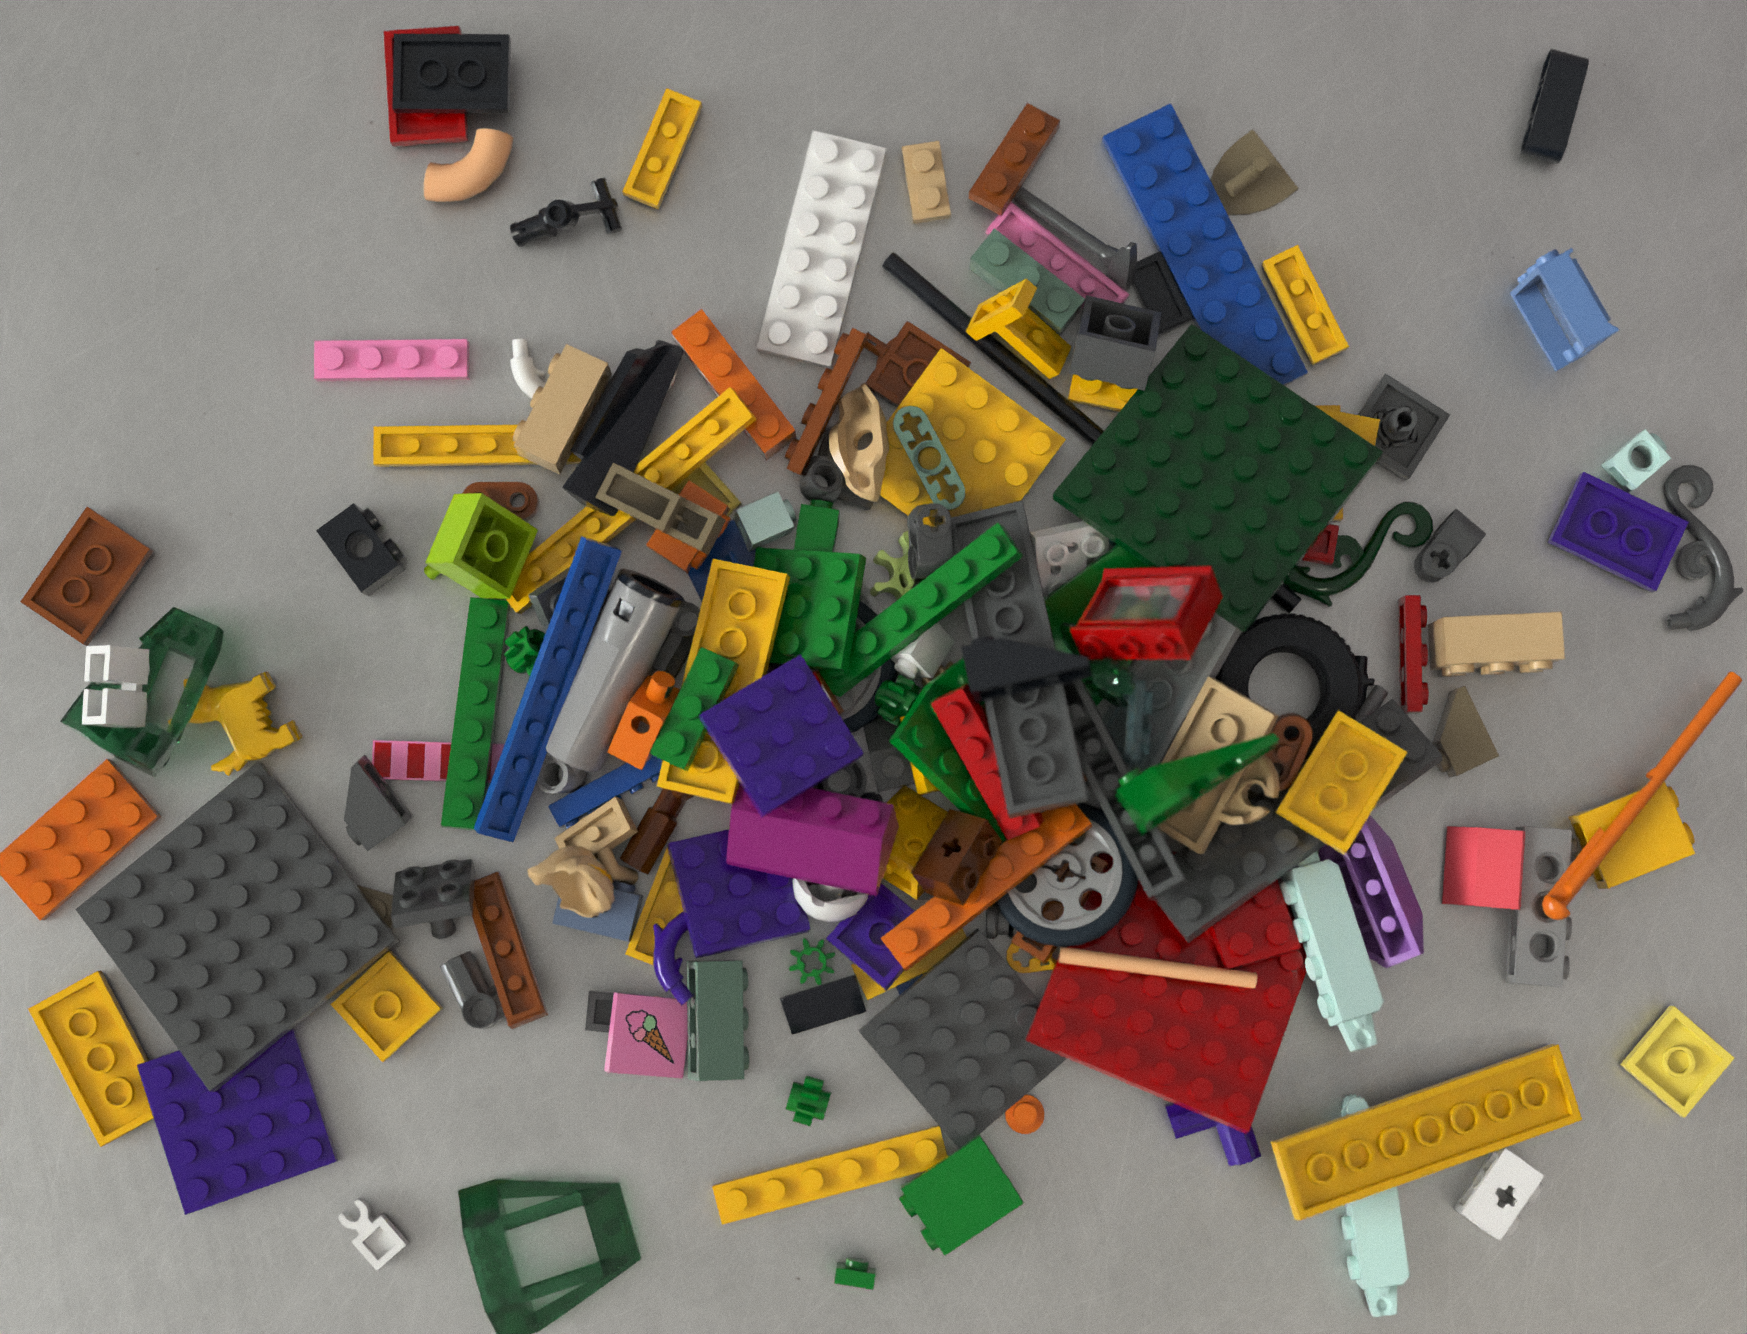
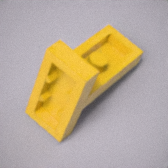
(1021, 328)

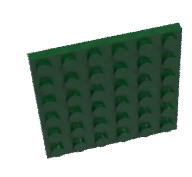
(1218, 473)

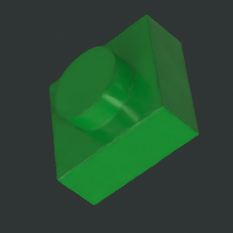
(855, 1273)

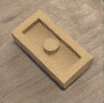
(926, 182)

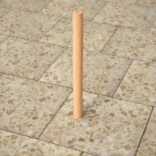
(1157, 967)

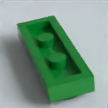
(701, 690)

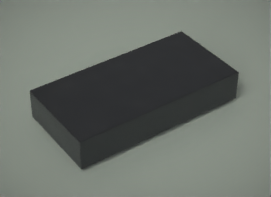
(1159, 293)

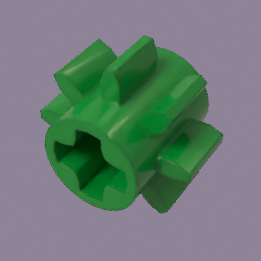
(523, 649)
(896, 698)
(802, 964)
(808, 1100)

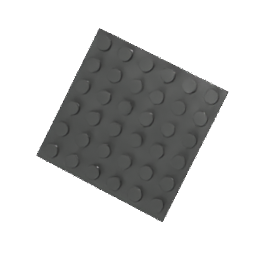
(236, 926)

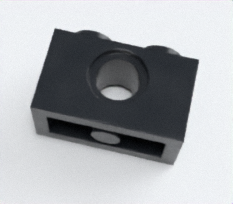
(342, 537)

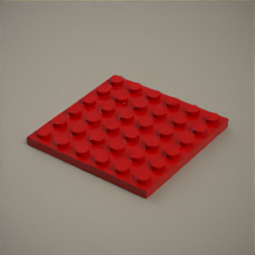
(1169, 1035)

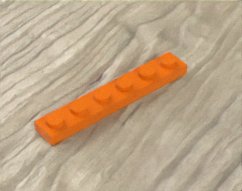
(1011, 865)

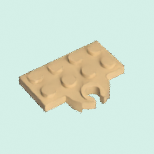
(1216, 721)

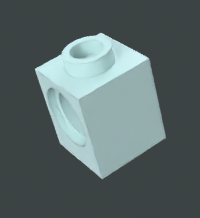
(1622, 468)
(765, 520)

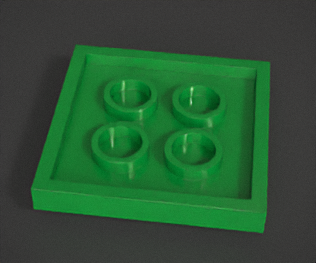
(817, 607)

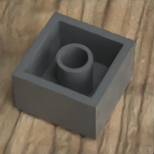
(1115, 343)

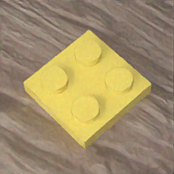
(1677, 1061)

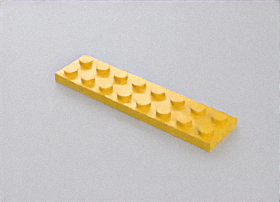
(1425, 1131)

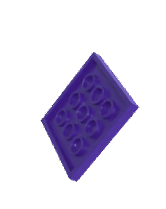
(243, 1135)

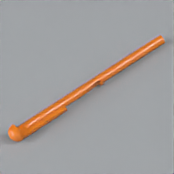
(1602, 842)

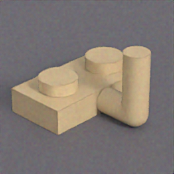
(601, 833)

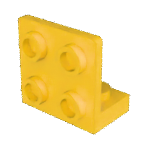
(917, 824)

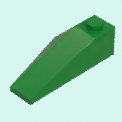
(1171, 786)

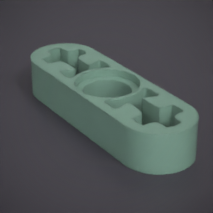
(907, 437)

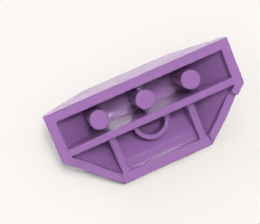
(1380, 896)

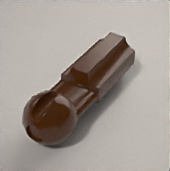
(654, 830)

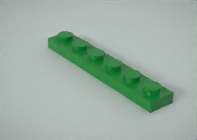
(925, 606)
(475, 712)

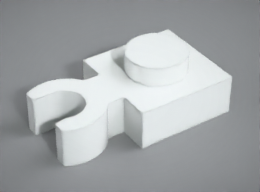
(377, 1238)

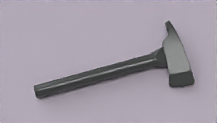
(1119, 261)

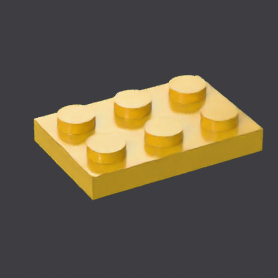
(1341, 782)

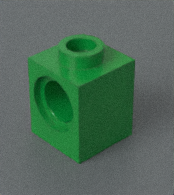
(817, 527)

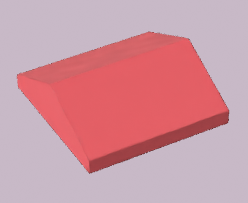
(1483, 867)

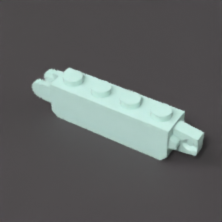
(1333, 949)
(1376, 1240)

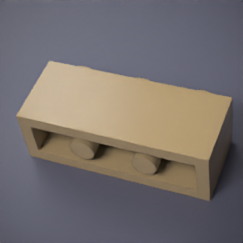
(561, 408)

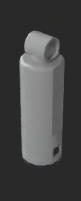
(611, 671)

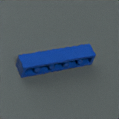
(600, 791)

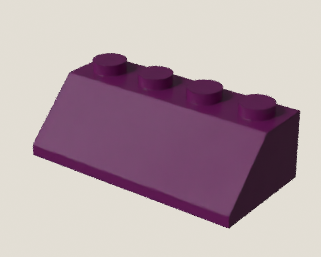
(815, 839)

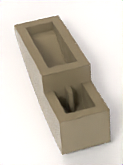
(660, 508)

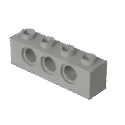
(1526, 924)

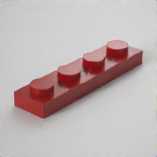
(973, 740)

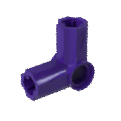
(1237, 1146)

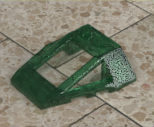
(151, 746)
(492, 1259)

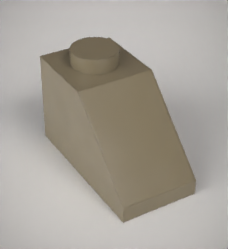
(1462, 735)

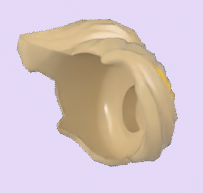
(577, 880)

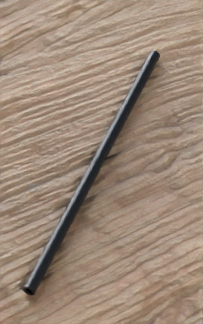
(1018, 370)

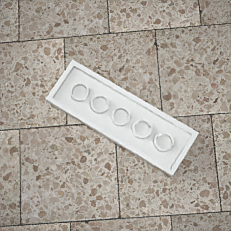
(821, 249)

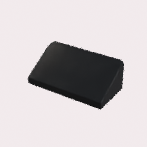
(823, 1004)

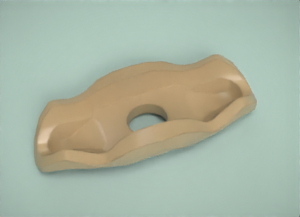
(863, 468)

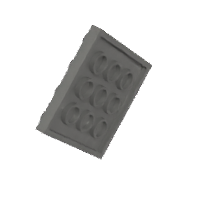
(962, 1039)

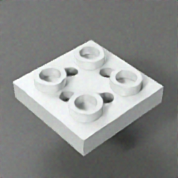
(1067, 551)

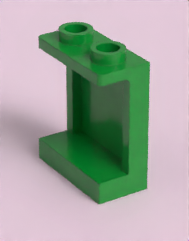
(960, 1196)

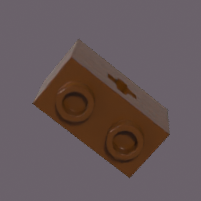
(956, 856)

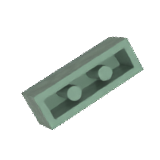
(1005, 264)
(717, 1020)

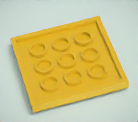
(985, 433)

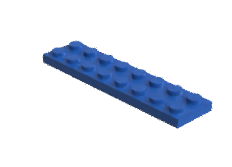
(1200, 242)

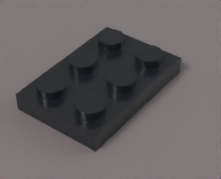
(451, 73)

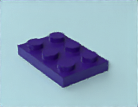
(1618, 532)

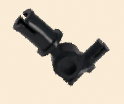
(565, 215)

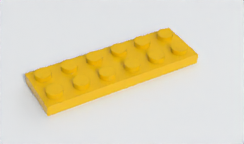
(740, 624)

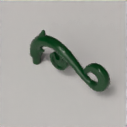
(1360, 558)

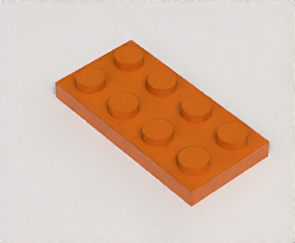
(76, 839)

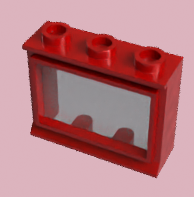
(1148, 613)

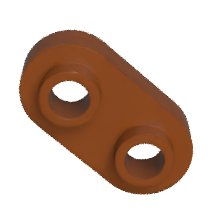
(503, 494)
(1290, 751)

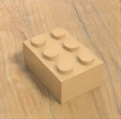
(1496, 643)

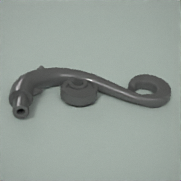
(1688, 560)

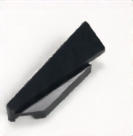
(622, 420)

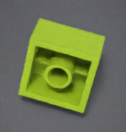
(480, 546)

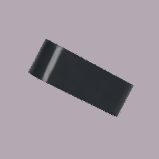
(1554, 106)

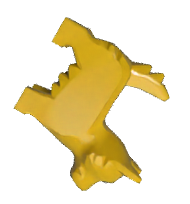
(245, 721)

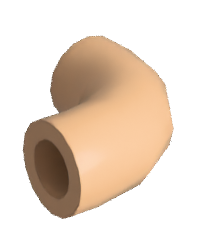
(473, 172)

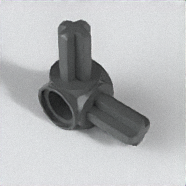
(837, 489)

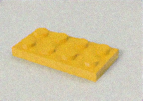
(96, 1055)

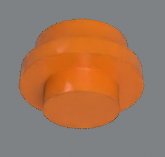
(1025, 1115)

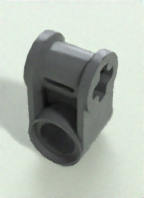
(928, 544)
(1451, 544)

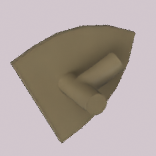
(1250, 177)

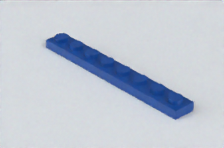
(547, 689)

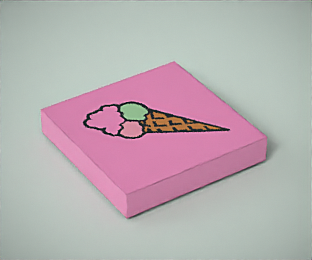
(647, 1036)

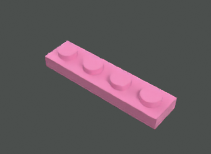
(391, 360)

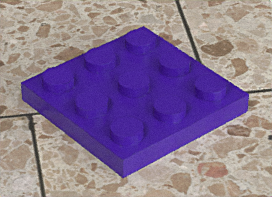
(781, 735)
(731, 904)

